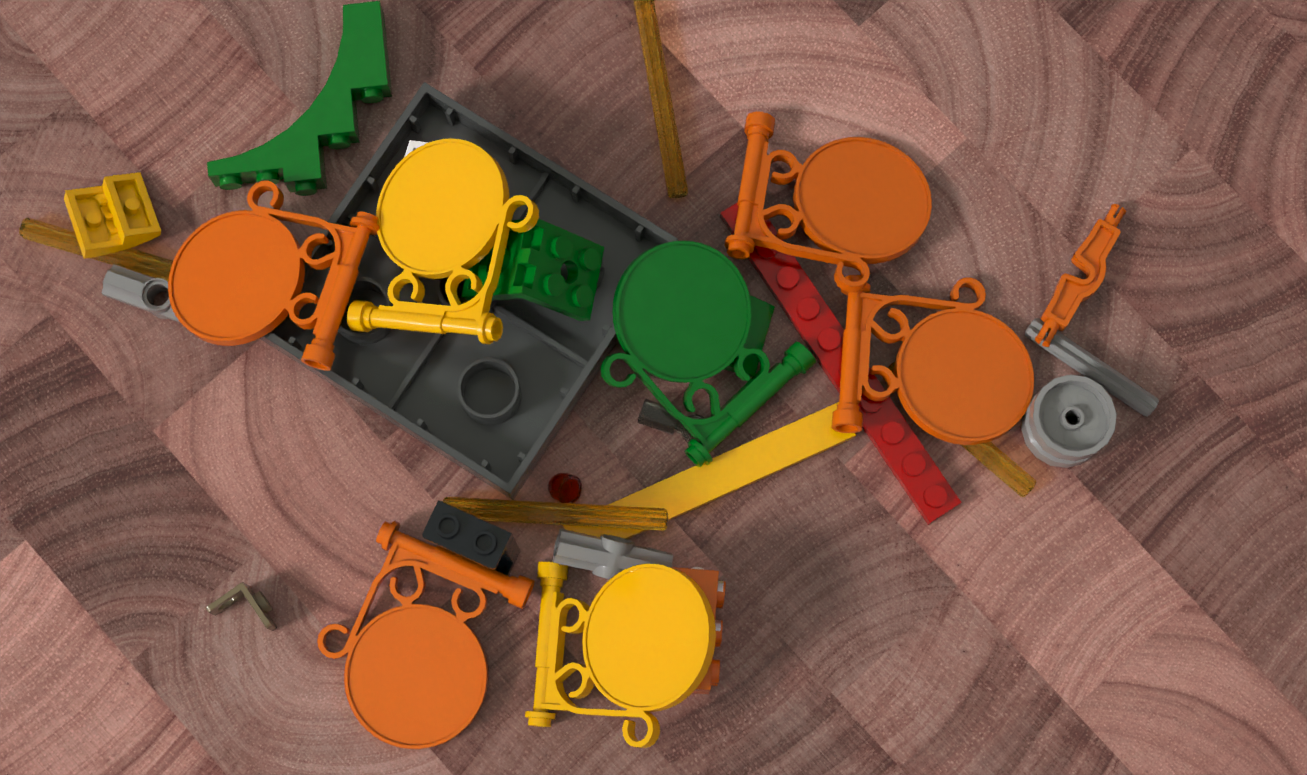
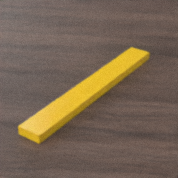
(732, 470)

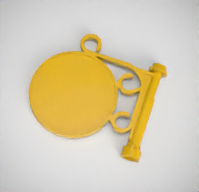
(436, 222)
(641, 642)

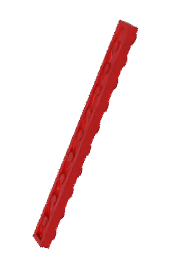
(824, 338)

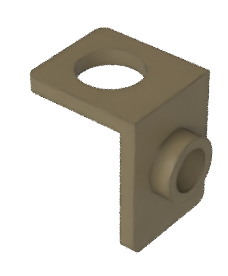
(257, 601)

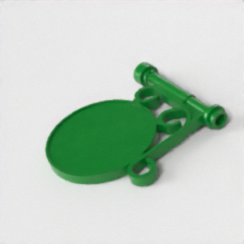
(685, 319)

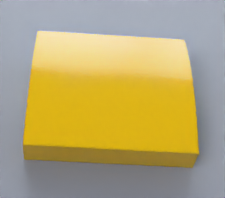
(112, 215)

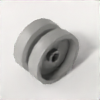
(1087, 409)

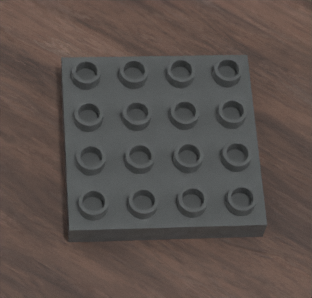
(466, 399)

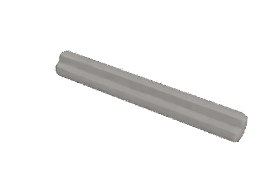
(1096, 370)

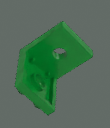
(534, 270)

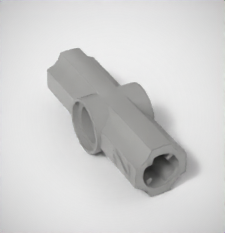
(137, 291)
(604, 554)

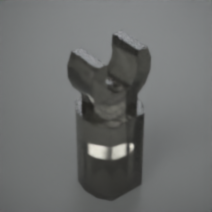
(657, 417)

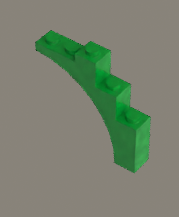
(330, 121)

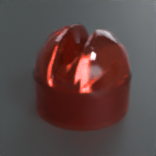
(565, 488)

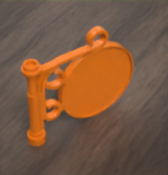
(849, 197)
(248, 272)
(954, 372)
(417, 668)

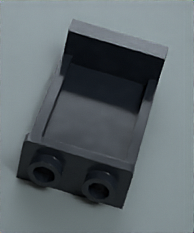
(472, 538)

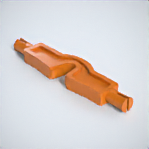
(1073, 290)

